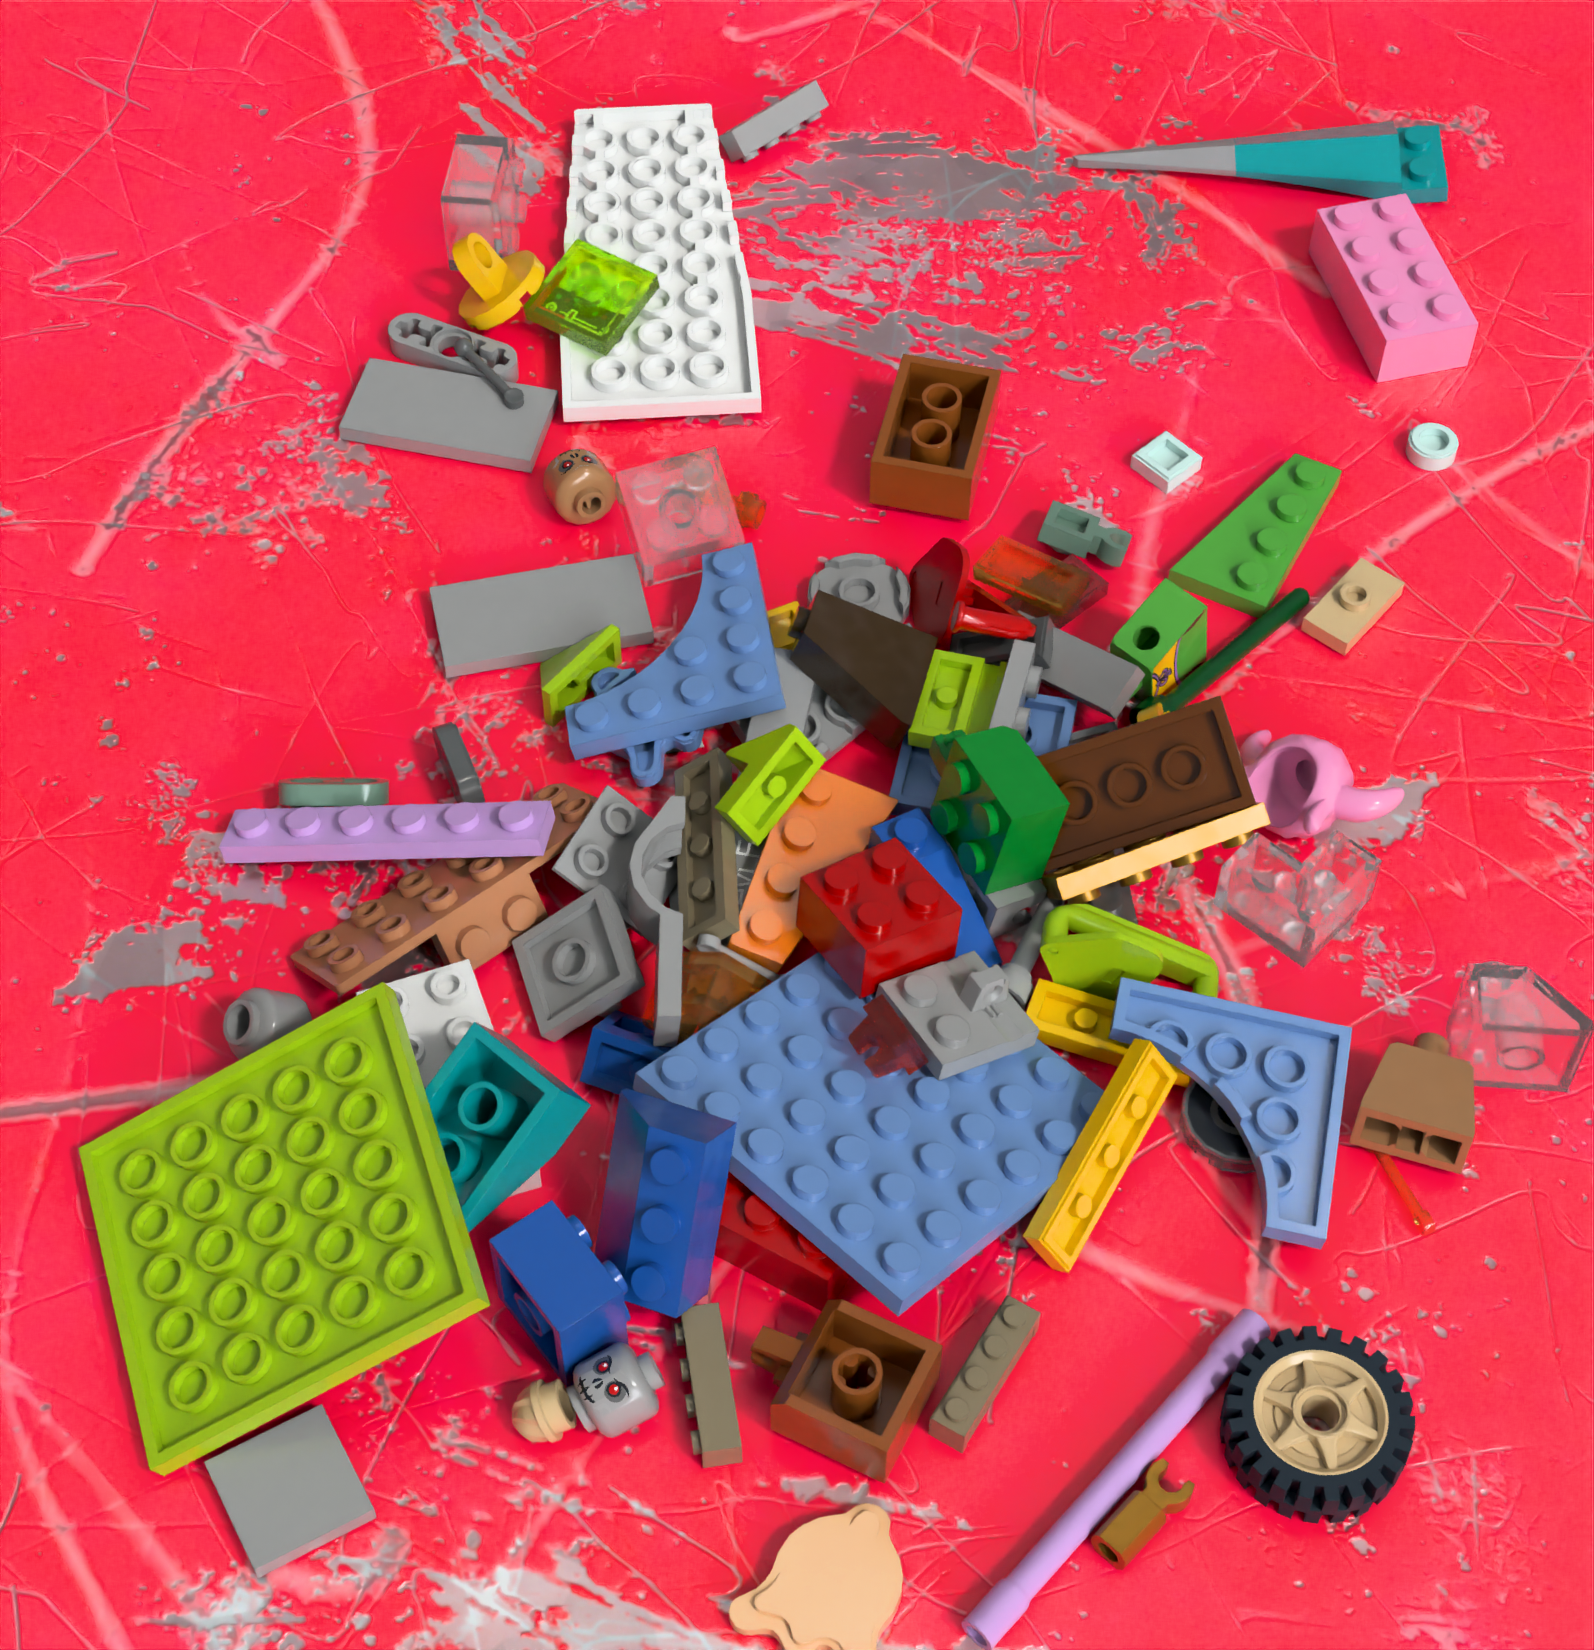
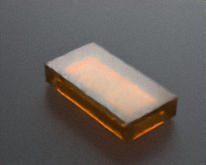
(1031, 576)

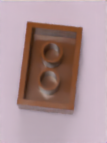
(934, 437)

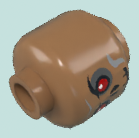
(577, 482)

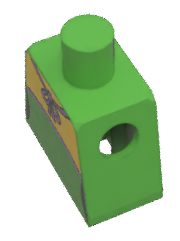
(1164, 639)

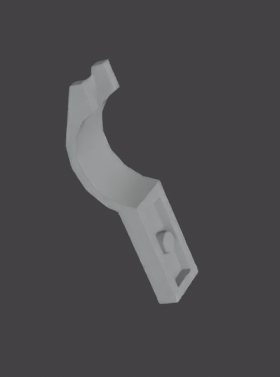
(655, 921)

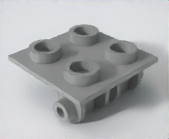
(603, 851)

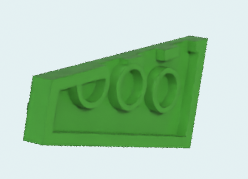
(1260, 540)

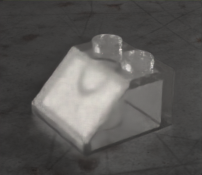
(1516, 1029)

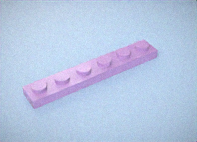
(388, 832)

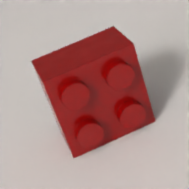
(877, 916)

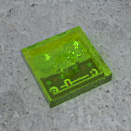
(591, 297)

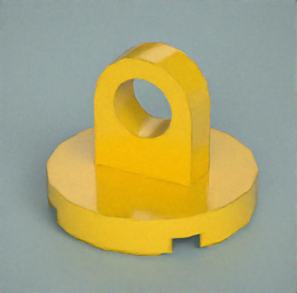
(494, 281)

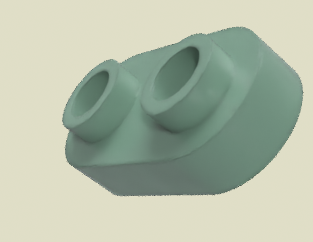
(333, 791)

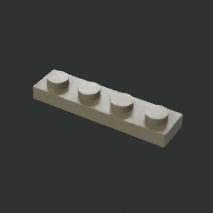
(708, 851)

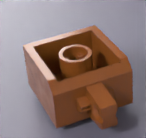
(821, 1377)

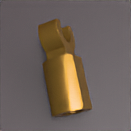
(1139, 1518)

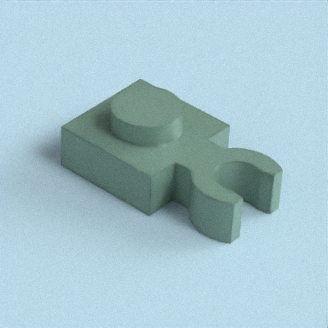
(1078, 532)

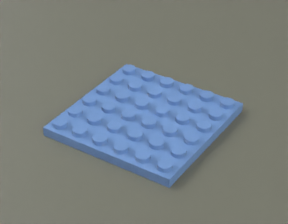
(883, 1171)

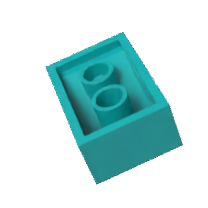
(497, 1118)

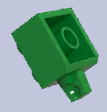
(996, 806)

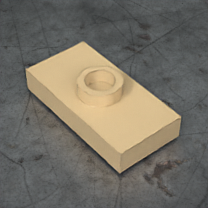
(1352, 606)

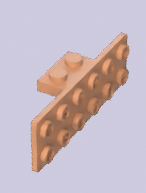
(460, 903)

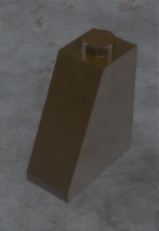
(863, 662)

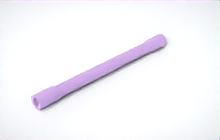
(1013, 1594)

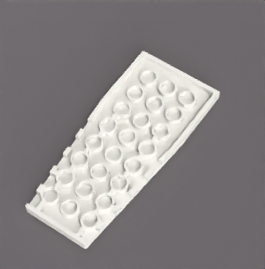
(658, 197)

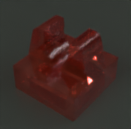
(895, 1042)

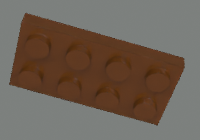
(1147, 780)

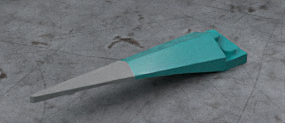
(1352, 159)

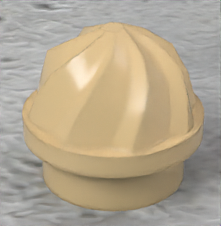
(543, 1411)

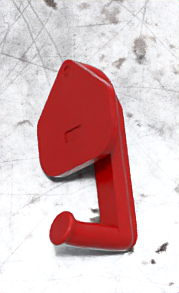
(949, 602)

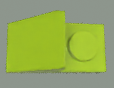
(771, 778)

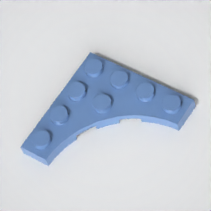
(708, 676)
(1272, 1077)

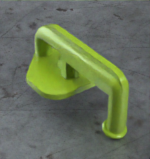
(1117, 948)

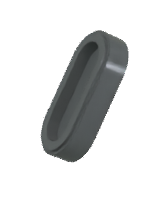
(457, 764)

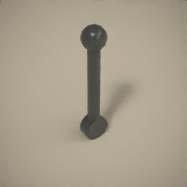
(512, 396)

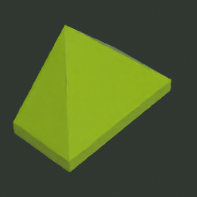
(569, 674)

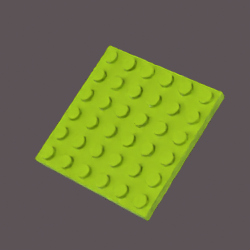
(279, 1230)

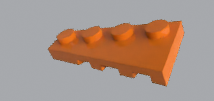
(819, 828)

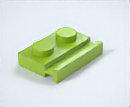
(955, 696)

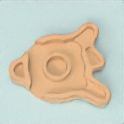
(829, 1585)

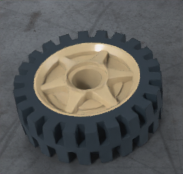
(1308, 1467)

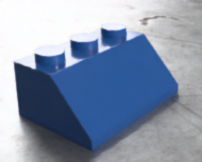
(664, 1200)

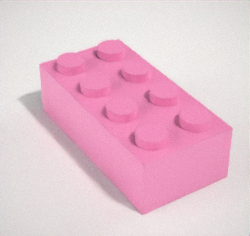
(1392, 288)

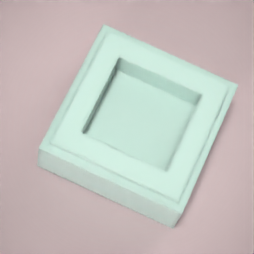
(1166, 462)

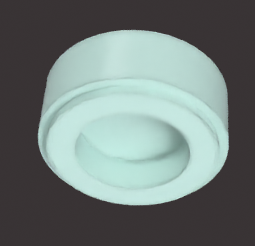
(1432, 446)

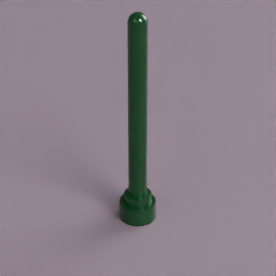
(1228, 655)

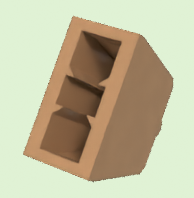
(1419, 1105)

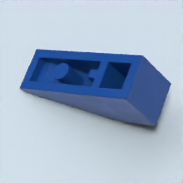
(935, 856)

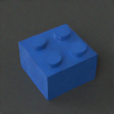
(559, 1288)

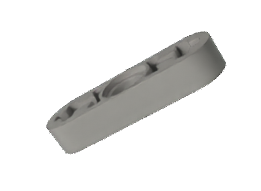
(422, 340)

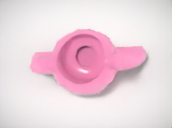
(1309, 785)

